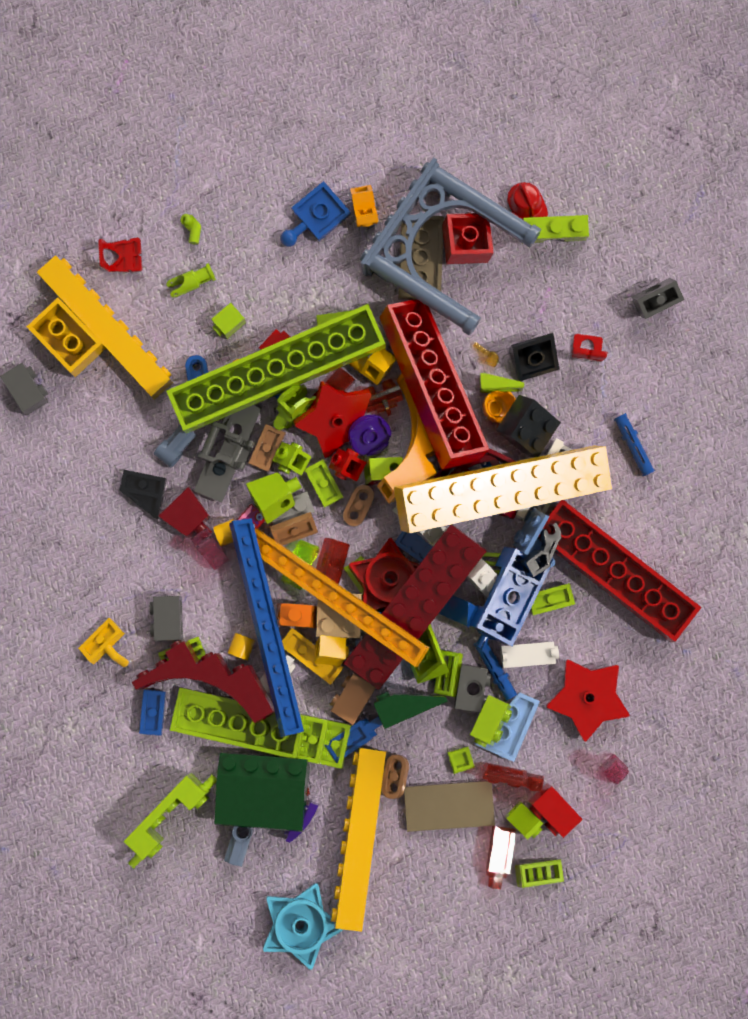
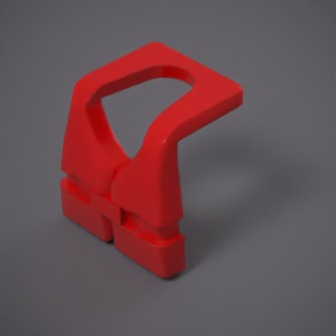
(128, 253)
(595, 355)

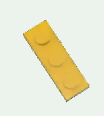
(305, 652)

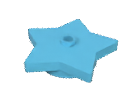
(302, 942)

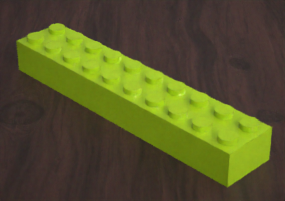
(276, 369)

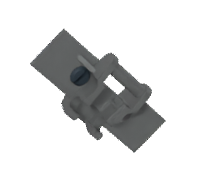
(233, 454)

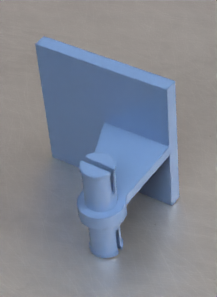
(527, 538)

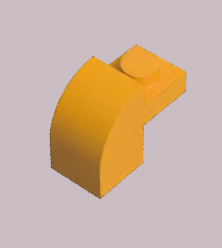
(364, 206)

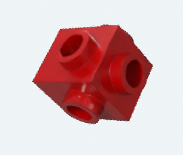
(347, 464)

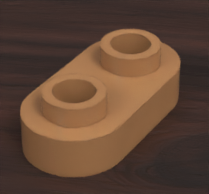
(359, 506)
(395, 776)

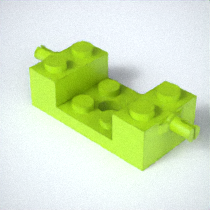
(145, 839)

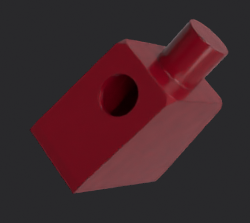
(186, 514)

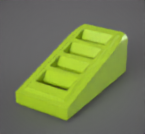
(490, 383)
(521, 876)

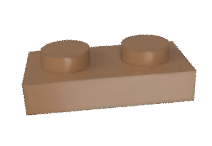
(266, 448)
(294, 529)

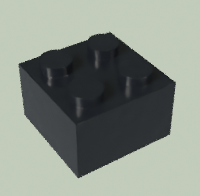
(528, 426)

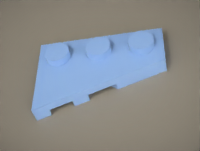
(515, 730)

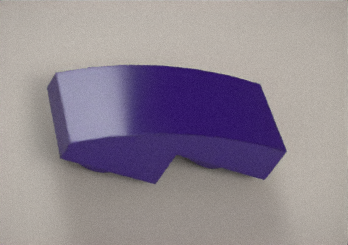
(309, 813)

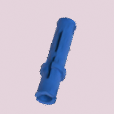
(622, 422)
(497, 672)

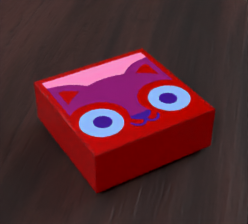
(253, 512)

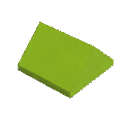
(433, 662)

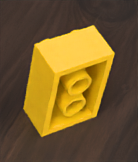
(66, 337)

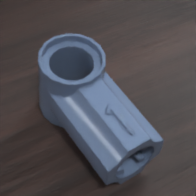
(171, 450)
(238, 847)

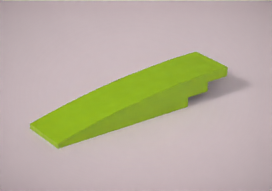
(229, 723)

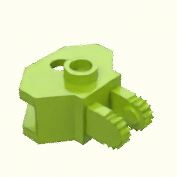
(292, 405)

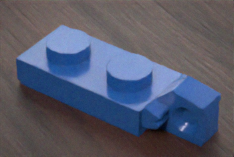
(359, 735)

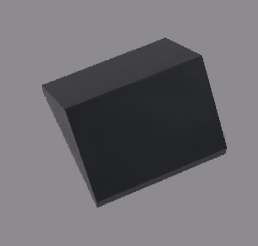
(534, 357)

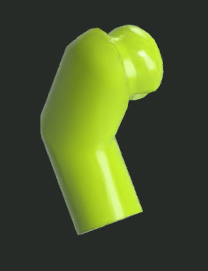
(193, 227)

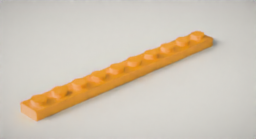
(341, 600)

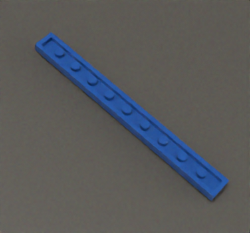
(266, 627)

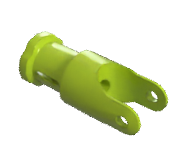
(191, 280)

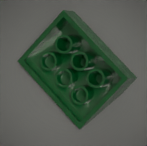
(399, 706)
(261, 792)

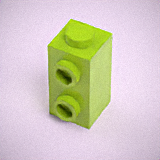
(490, 721)

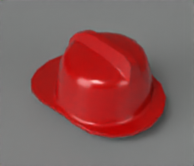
(526, 201)

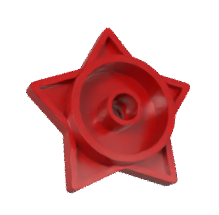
(333, 415)
(373, 572)
(572, 697)

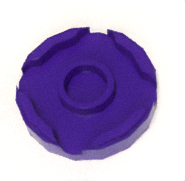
(369, 435)

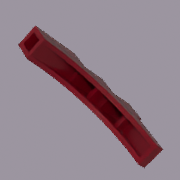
(241, 685)

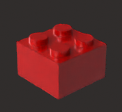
(467, 239)
(556, 811)

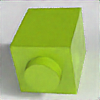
(228, 321)

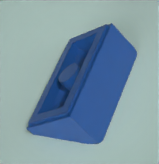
(459, 611)

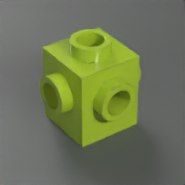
(291, 458)

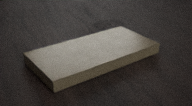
(425, 254)
(449, 806)

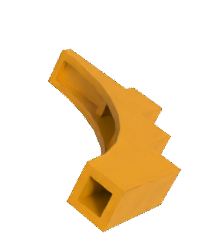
(415, 464)

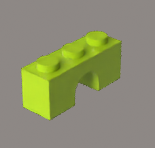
(561, 227)

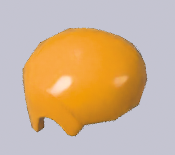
(497, 405)

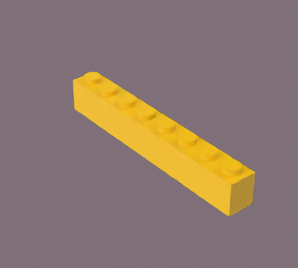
(101, 323)
(359, 841)

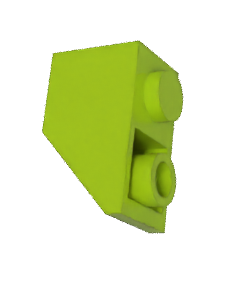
(524, 821)

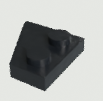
(144, 490)

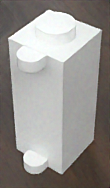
(529, 654)

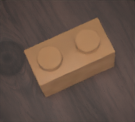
(352, 699)

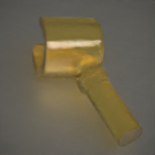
(492, 357)

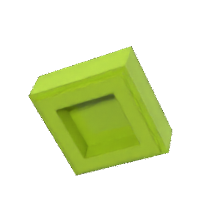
(461, 759)

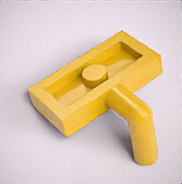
(102, 642)

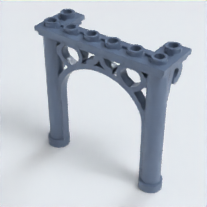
(440, 181)

